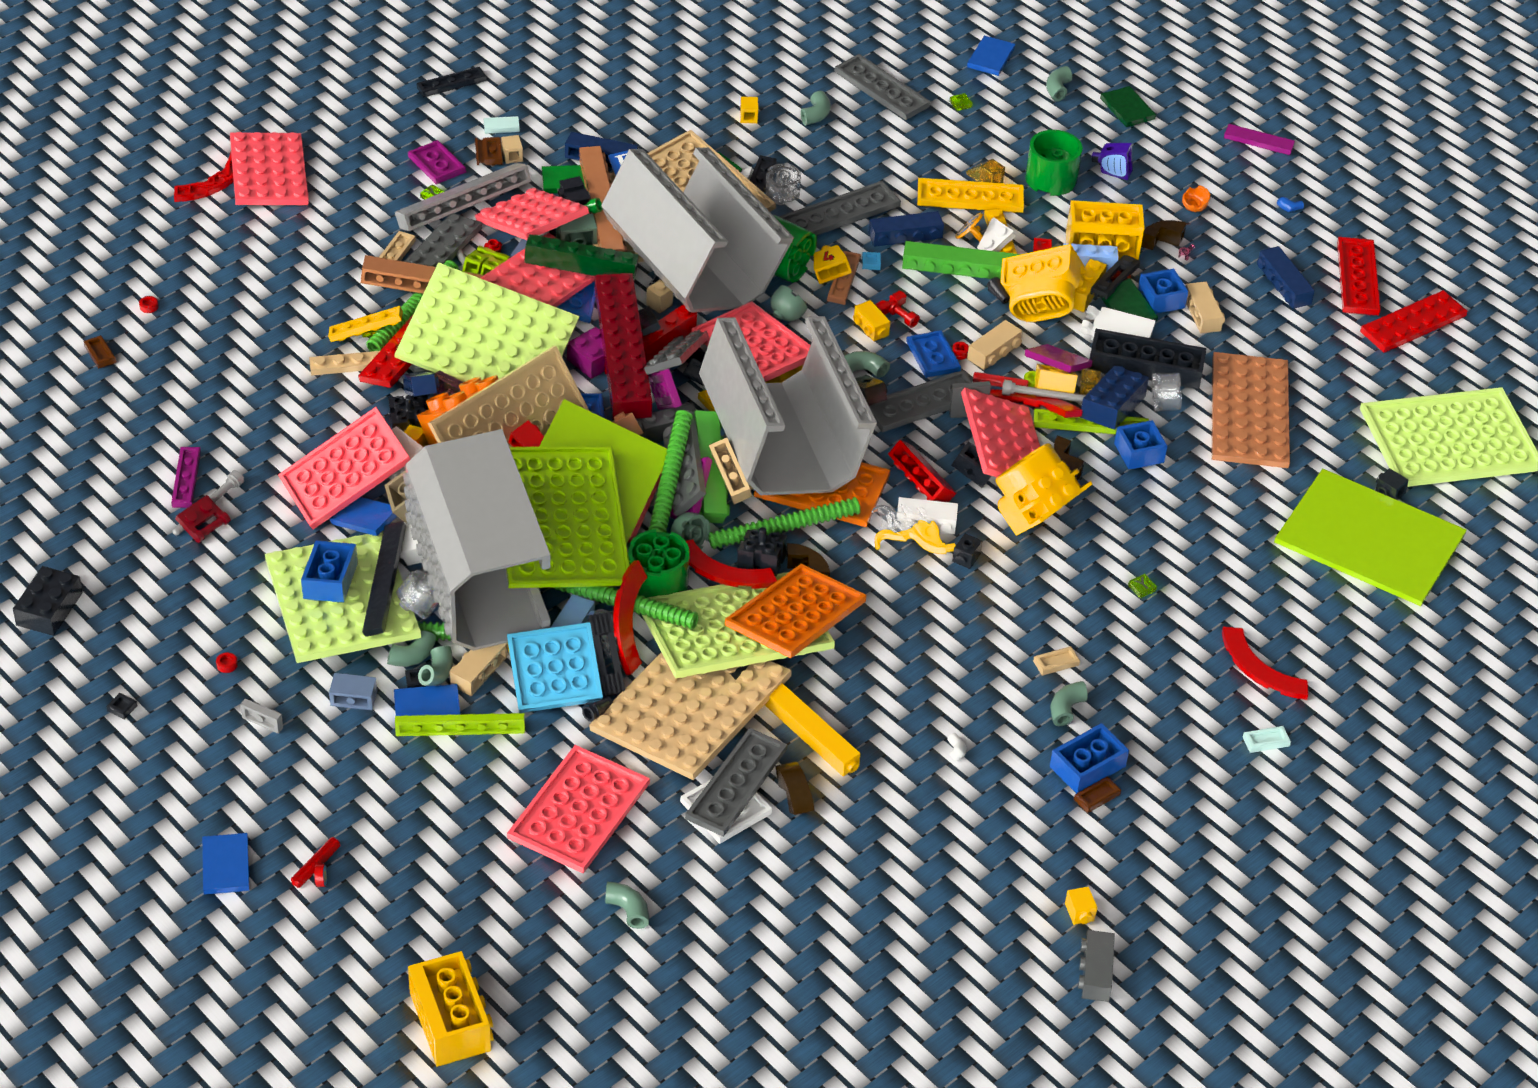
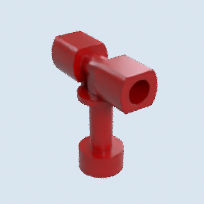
(893, 306)

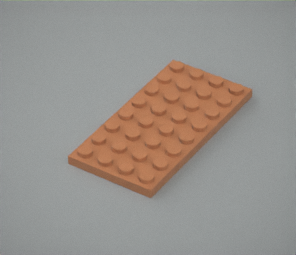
(1250, 410)

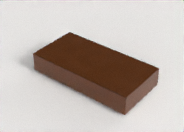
(99, 351)
(1097, 794)

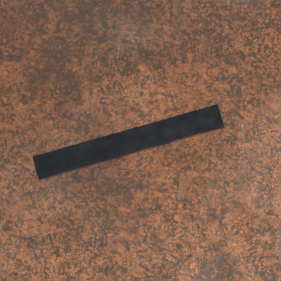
(384, 579)

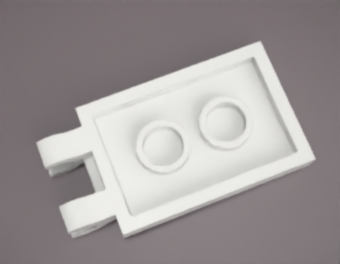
(1116, 321)

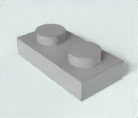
(261, 715)

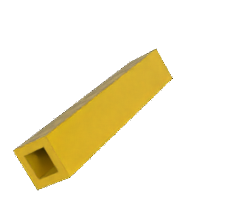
(813, 730)

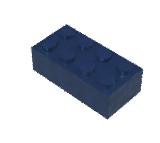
(1114, 397)

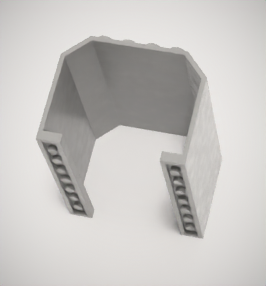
(705, 243)
(793, 432)
(469, 528)

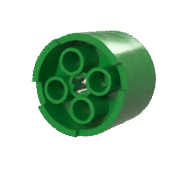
(1053, 162)
(798, 254)
(663, 561)

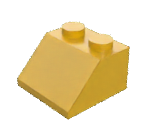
(1055, 379)

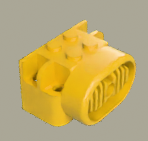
(1042, 283)
(1036, 488)

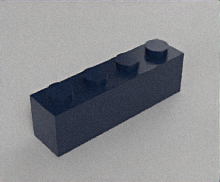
(607, 146)
(906, 228)
(1285, 277)
(420, 383)

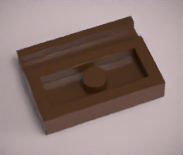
(488, 151)

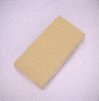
(1056, 660)

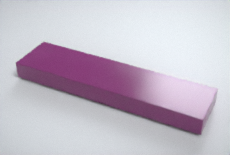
(1259, 139)
(186, 477)

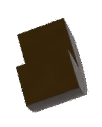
(1166, 231)
(1062, 448)
(801, 554)
(793, 781)

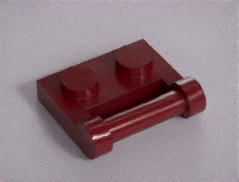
(200, 513)

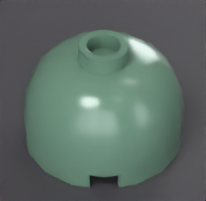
(786, 305)
(692, 526)

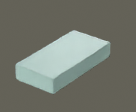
(501, 125)
(1266, 739)

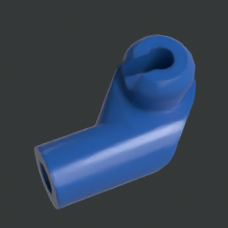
(1288, 205)

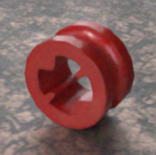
(960, 350)

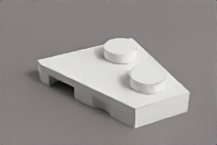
(996, 236)

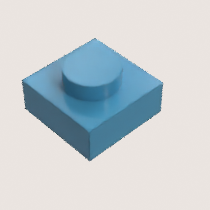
(871, 260)

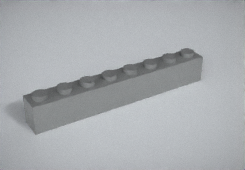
(462, 196)

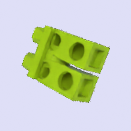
(483, 260)

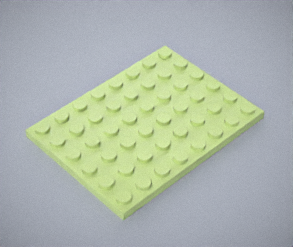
(480, 327)
(1451, 436)
(335, 628)
(711, 643)

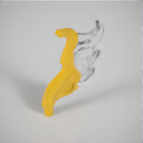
(909, 525)

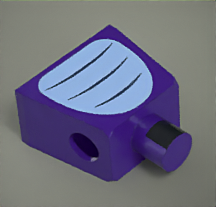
(1115, 159)

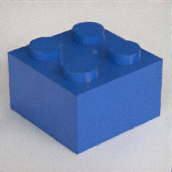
(1163, 290)
(1140, 444)

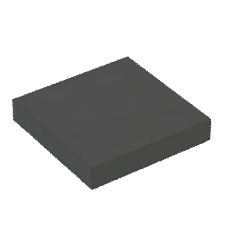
(957, 406)

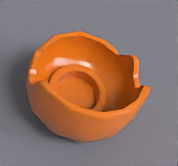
(1196, 199)

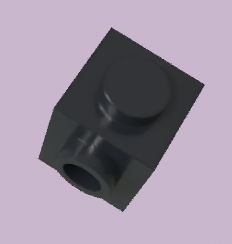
(1391, 484)
(967, 551)

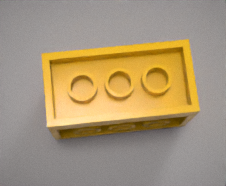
(1106, 226)
(450, 1008)

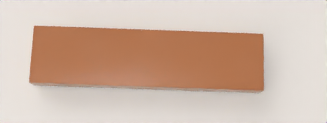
(841, 286)

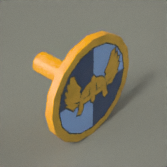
(970, 226)

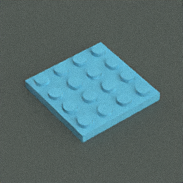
(554, 667)

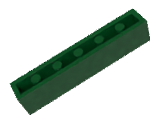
(578, 257)

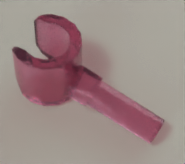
(1185, 251)

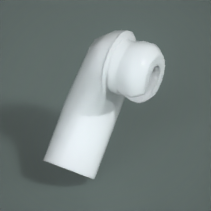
(959, 747)

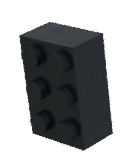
(47, 600)

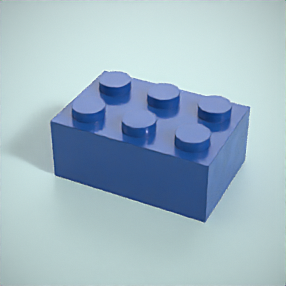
(329, 571)
(1089, 758)

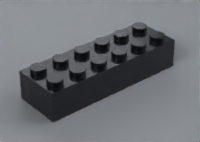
(1147, 356)

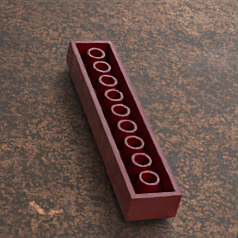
(623, 345)

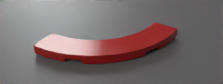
(203, 189)
(1052, 404)
(726, 574)
(623, 616)
(1257, 670)

